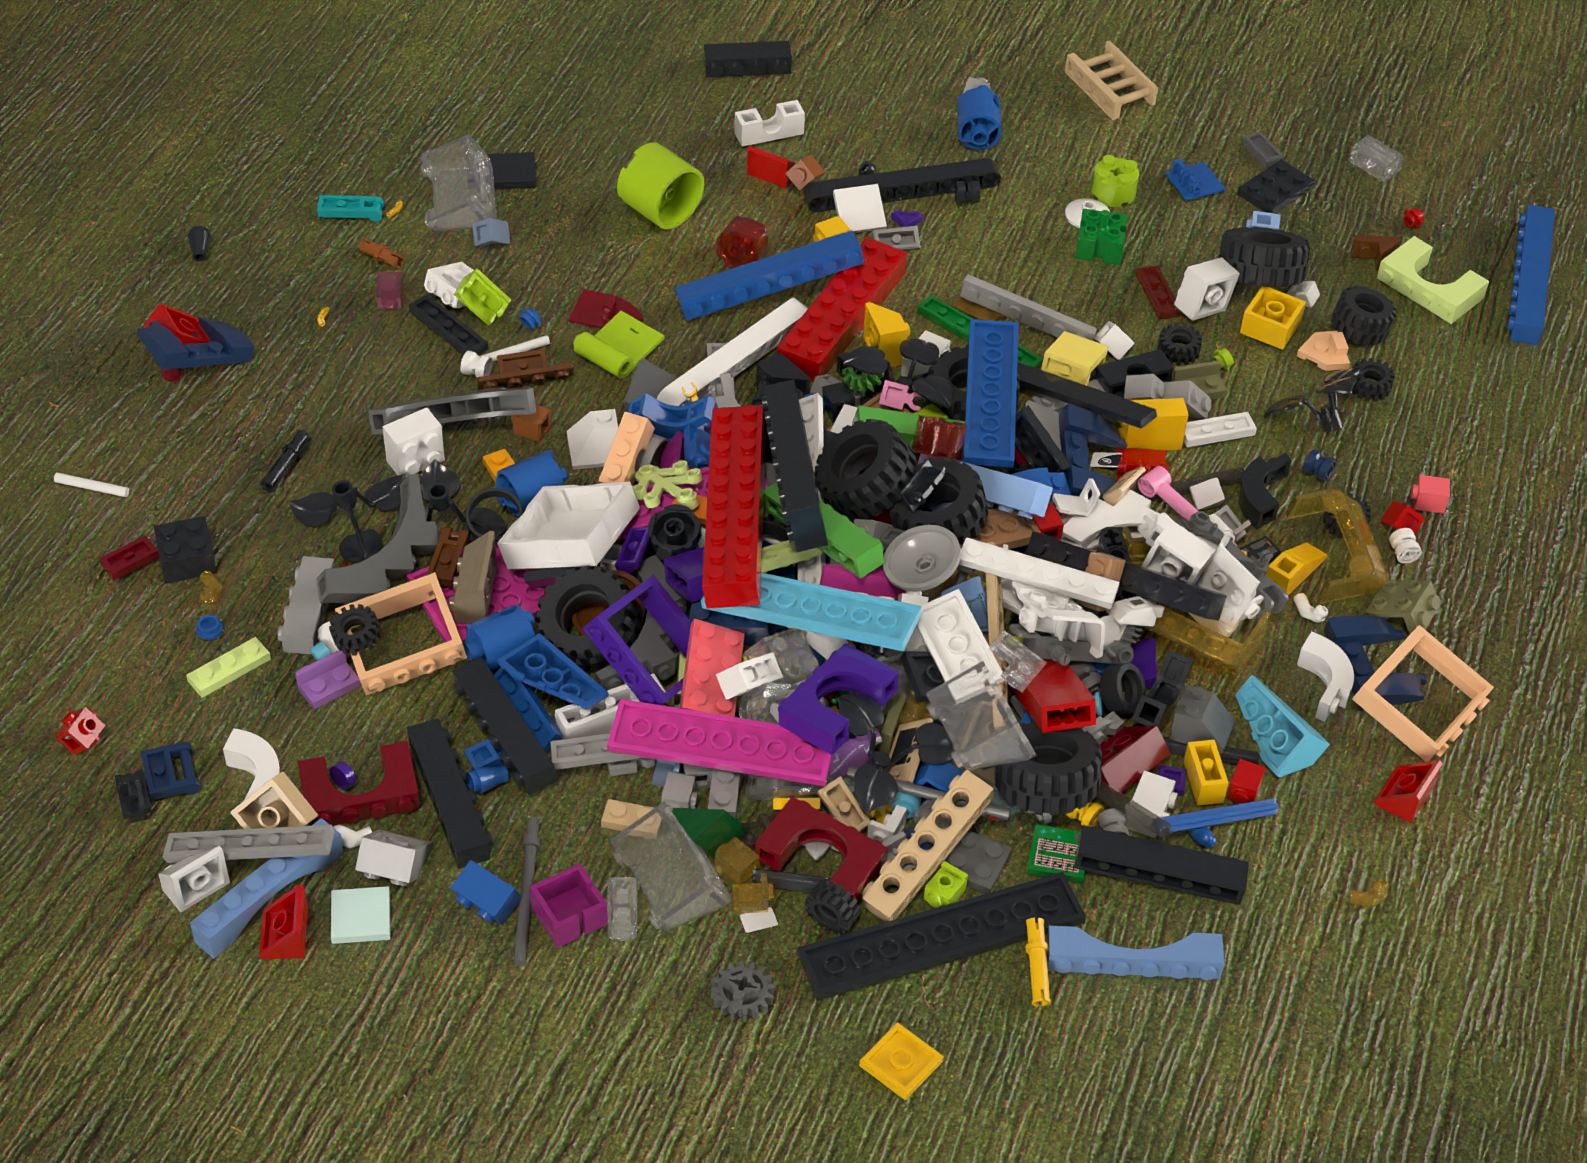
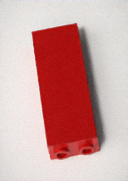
(1058, 699)

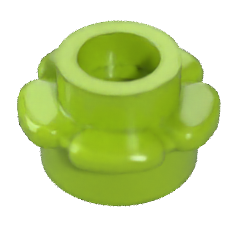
(1224, 358)

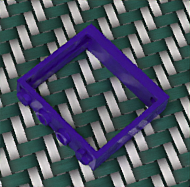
(620, 656)

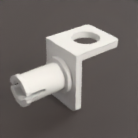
(1076, 505)

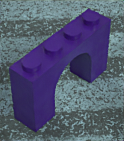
(844, 670)

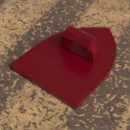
(598, 308)

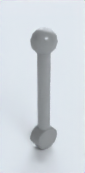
(883, 659)

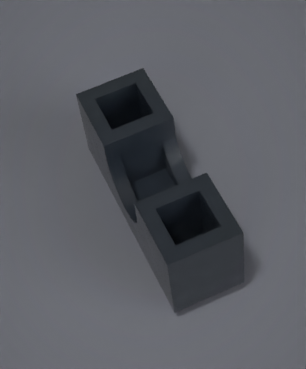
(1113, 374)

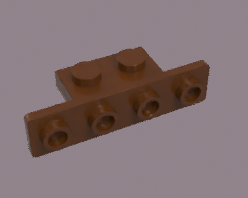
(522, 368)

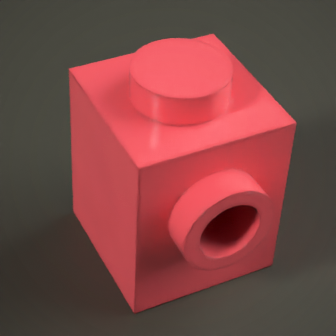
(1431, 494)

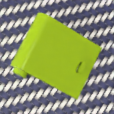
(618, 344)

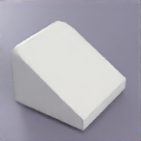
(1305, 291)
(1207, 494)

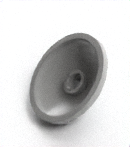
(922, 558)

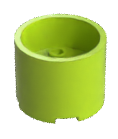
(661, 186)

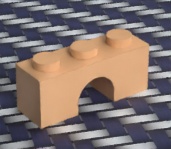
(632, 436)

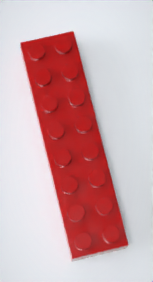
(840, 309)

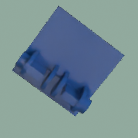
(1193, 180)

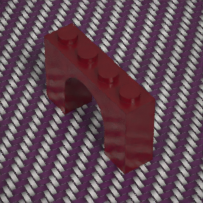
(393, 795)
(801, 824)

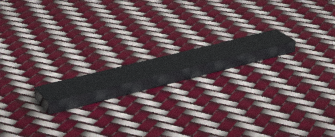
(1085, 396)

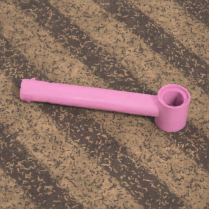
(1158, 482)

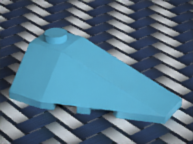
(1282, 735)

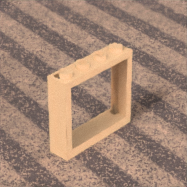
(420, 663)
(1450, 667)

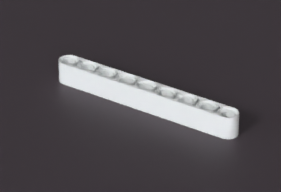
(736, 354)

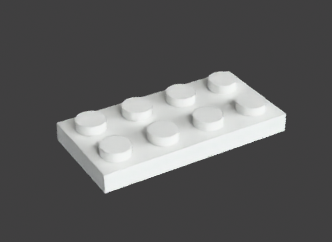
(955, 637)

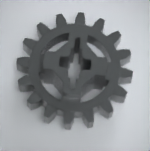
(742, 991)

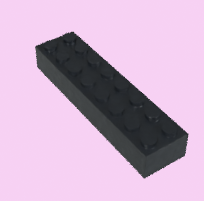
(793, 466)

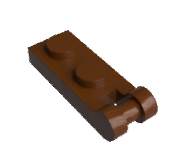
(446, 554)

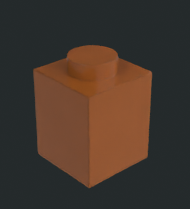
(805, 172)
(533, 425)

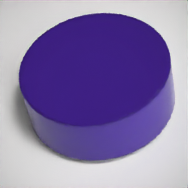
(343, 775)

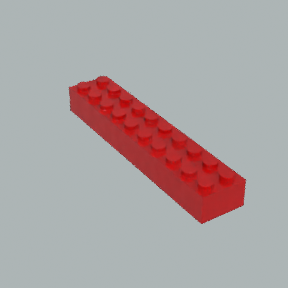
(735, 507)

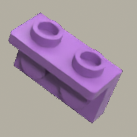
(326, 679)

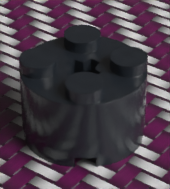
(674, 531)

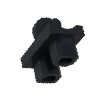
(133, 796)

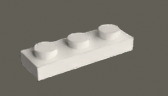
(1219, 429)

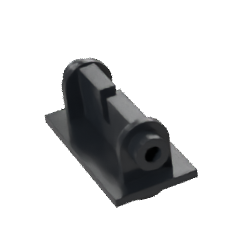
(922, 484)

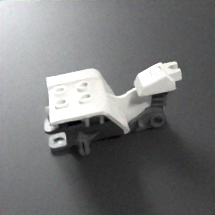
(1226, 572)
(1064, 632)

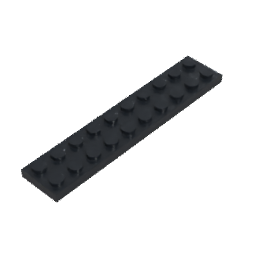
(937, 936)

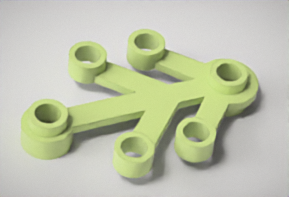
(651, 474)

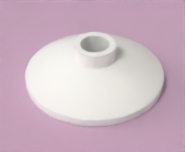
(1074, 209)

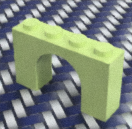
(1446, 300)

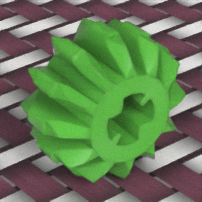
(861, 381)

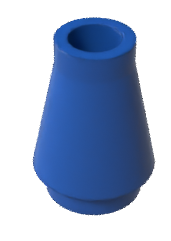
(486, 778)

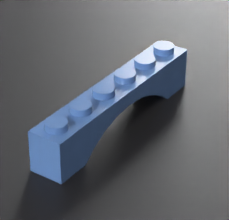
(227, 917)
(1192, 957)

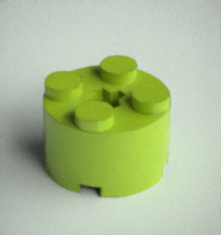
(1115, 181)

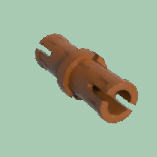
(381, 253)

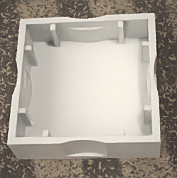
(569, 526)

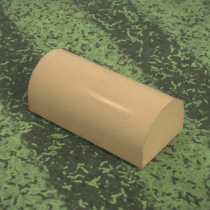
(843, 804)

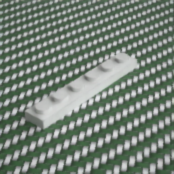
(1038, 573)

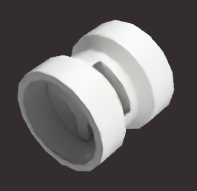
(476, 365)
(1405, 545)

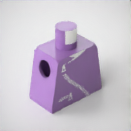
(851, 754)

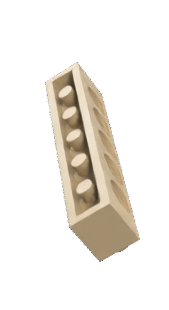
(890, 905)

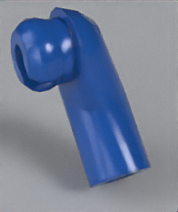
(1203, 836)

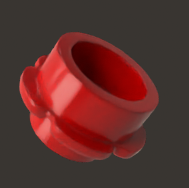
(1413, 217)

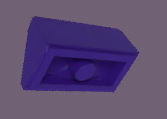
(632, 549)
(1145, 660)

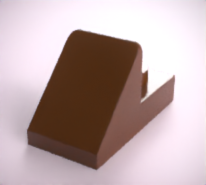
(1374, 247)

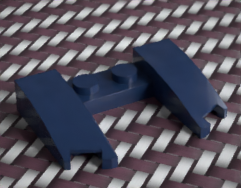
(227, 346)
(1077, 428)
(1361, 630)

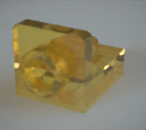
(914, 710)
(752, 896)

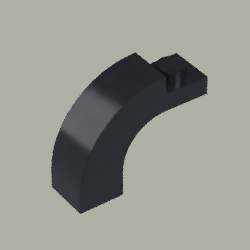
(1253, 498)
(1166, 692)

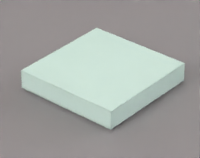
(360, 915)

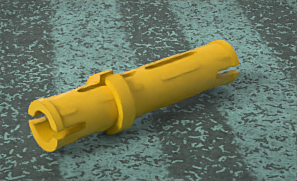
(1037, 952)

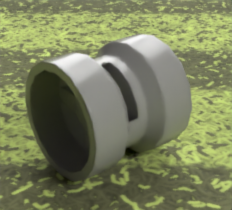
(1113, 821)

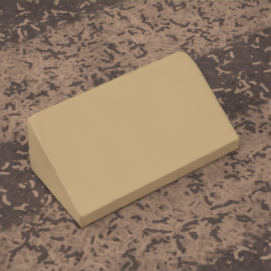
(1127, 482)

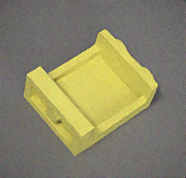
(1074, 357)

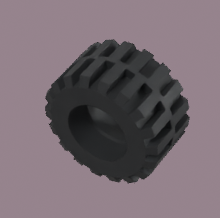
(1363, 315)

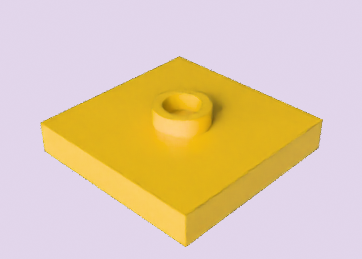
(901, 1061)

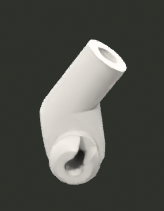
(1314, 614)
(351, 838)

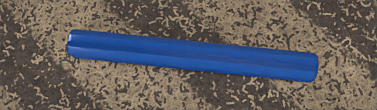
(1222, 815)

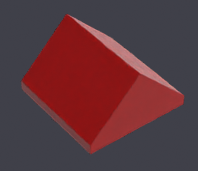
(768, 167)
(1408, 788)
(285, 926)

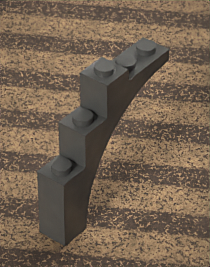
(459, 406)
(394, 561)
(653, 643)

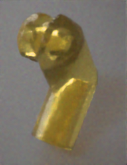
(212, 589)

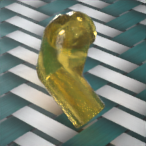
(1372, 896)

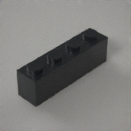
(747, 59)

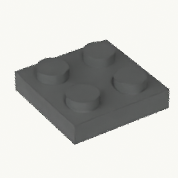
(980, 859)

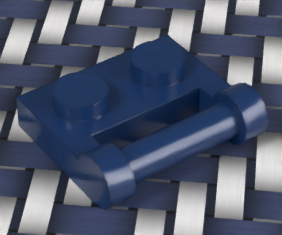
(160, 771)

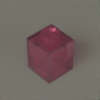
(389, 290)

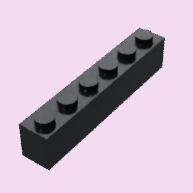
(504, 726)
(449, 793)
(1161, 865)

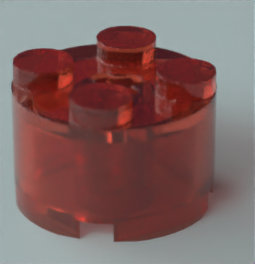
(742, 242)
(939, 438)

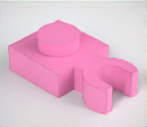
(897, 395)

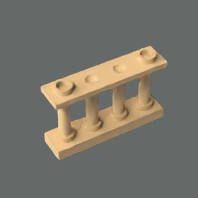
(1104, 94)

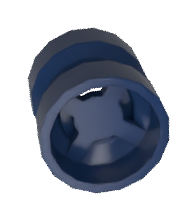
(1319, 465)

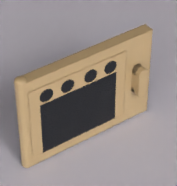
(907, 766)

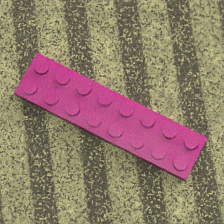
(716, 742)

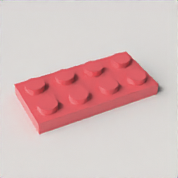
(709, 653)

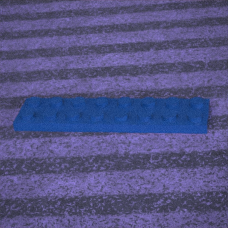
(991, 393)

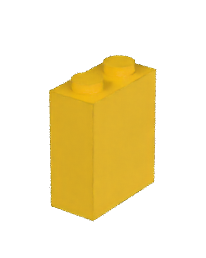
(1164, 431)

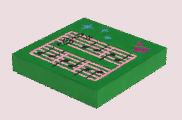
(1054, 852)

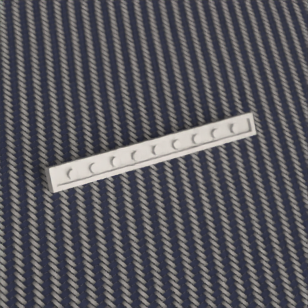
(812, 412)

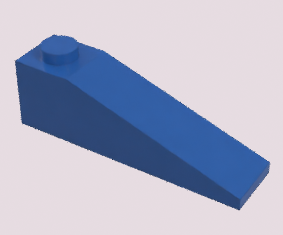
(548, 669)

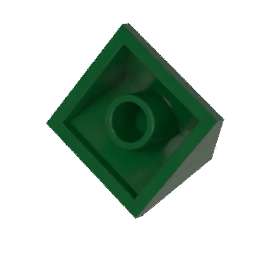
(709, 827)

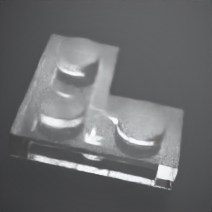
(1023, 663)

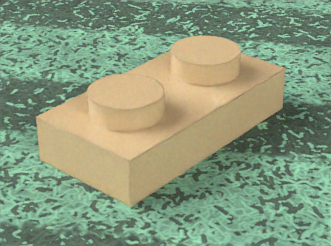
(621, 815)

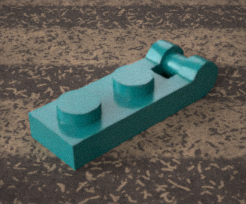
(350, 207)

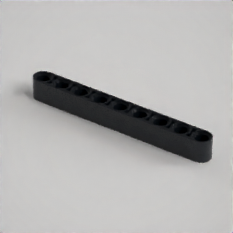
(906, 183)

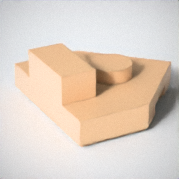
(1327, 350)

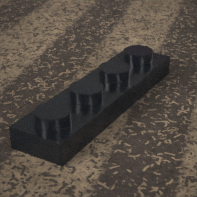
(447, 325)

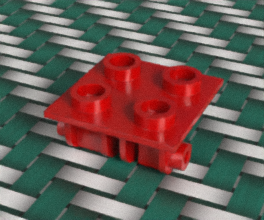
(1134, 458)

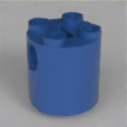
(979, 118)
(528, 477)
(498, 635)

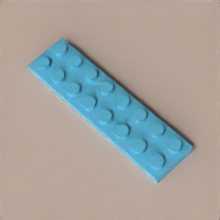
(831, 612)

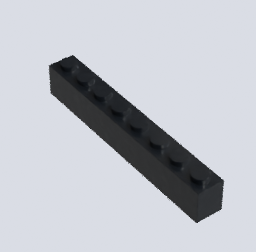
(1134, 577)

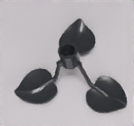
(1341, 382)
(933, 387)
(441, 485)
(317, 509)
(872, 782)

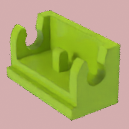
(482, 296)

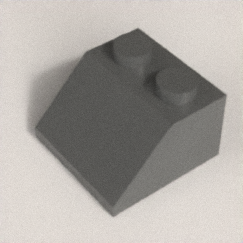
(1201, 718)

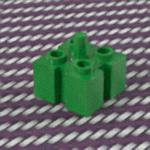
(1101, 236)

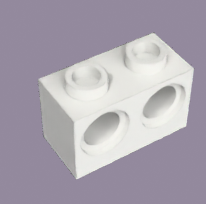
(749, 675)

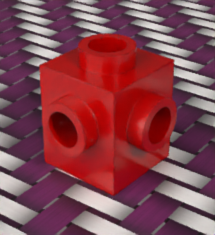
(80, 730)

